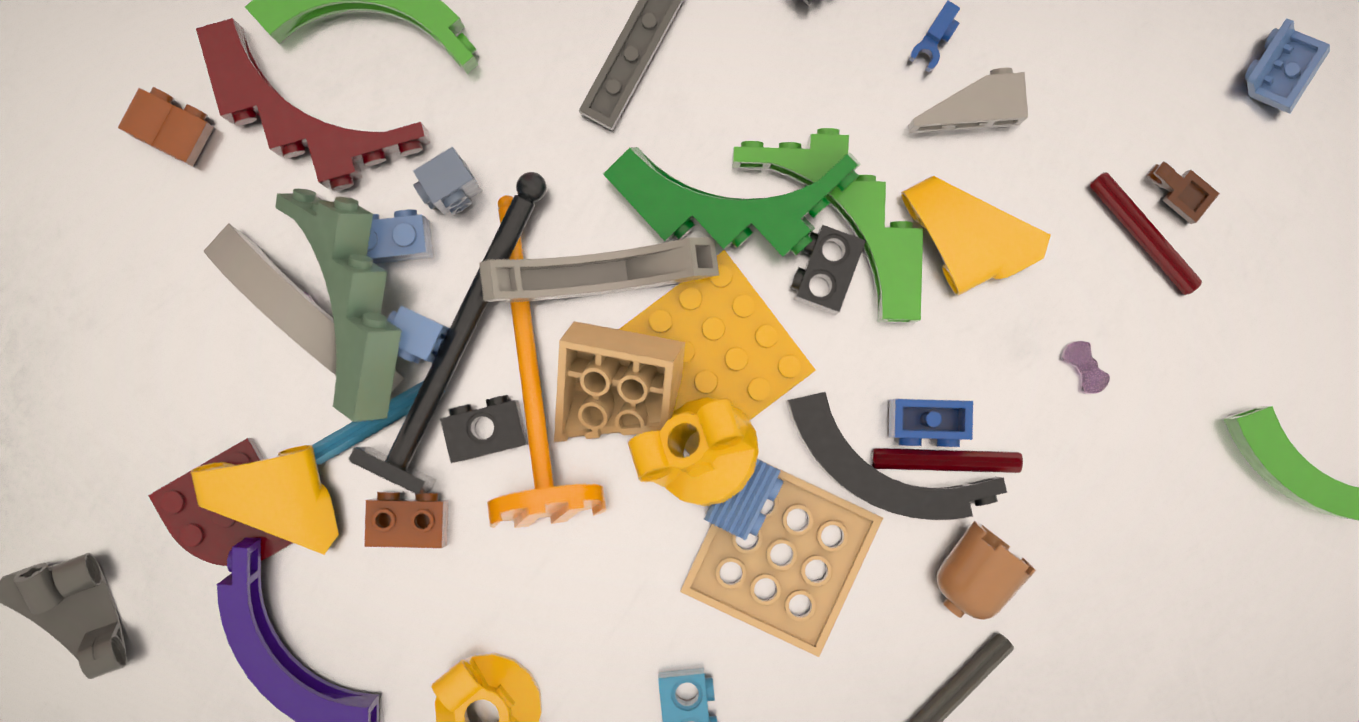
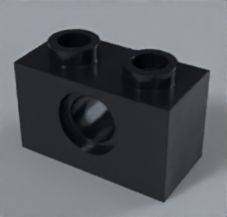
(464, 442)

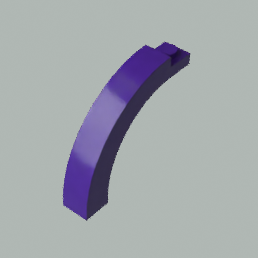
(266, 659)

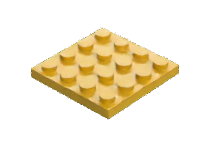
(730, 342)

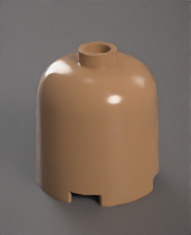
(981, 574)

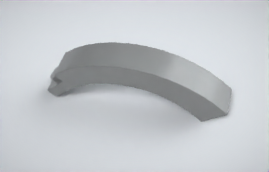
(599, 273)
(276, 296)

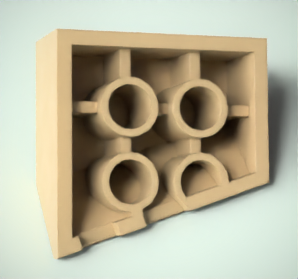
(615, 382)

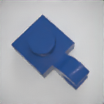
(942, 28)

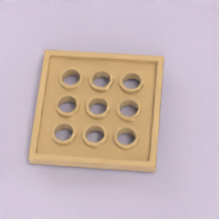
(826, 595)

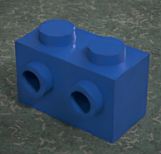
(930, 419)

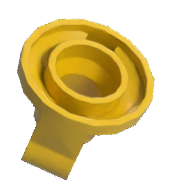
(719, 464)
(492, 679)

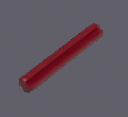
(1146, 233)
(947, 460)

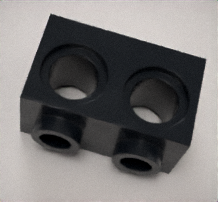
(836, 273)

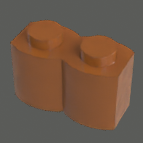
(166, 126)

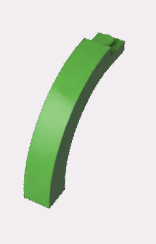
(434, 17)
(1284, 468)

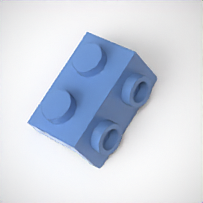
(1285, 67)

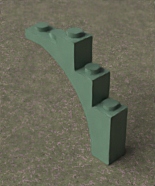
(364, 338)

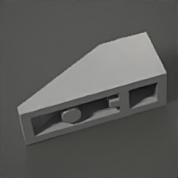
(988, 102)

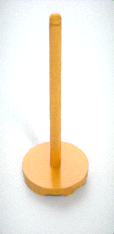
(564, 500)

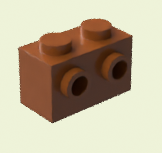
(406, 522)

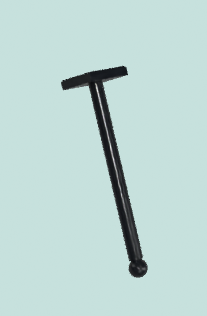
(395, 466)

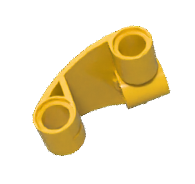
(973, 235)

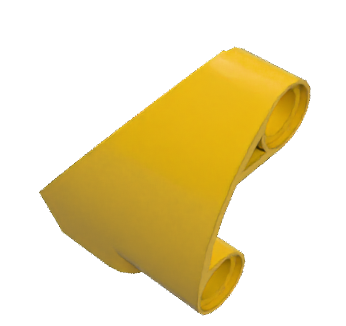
(273, 496)

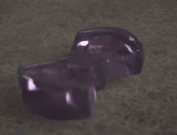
(1093, 378)

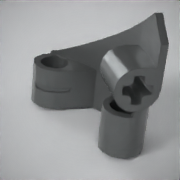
(73, 607)

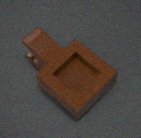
(1187, 193)

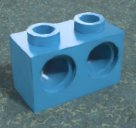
(679, 710)

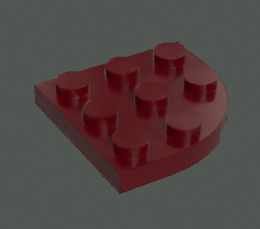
(203, 531)

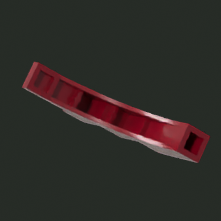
(245, 93)

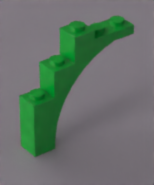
(672, 205)

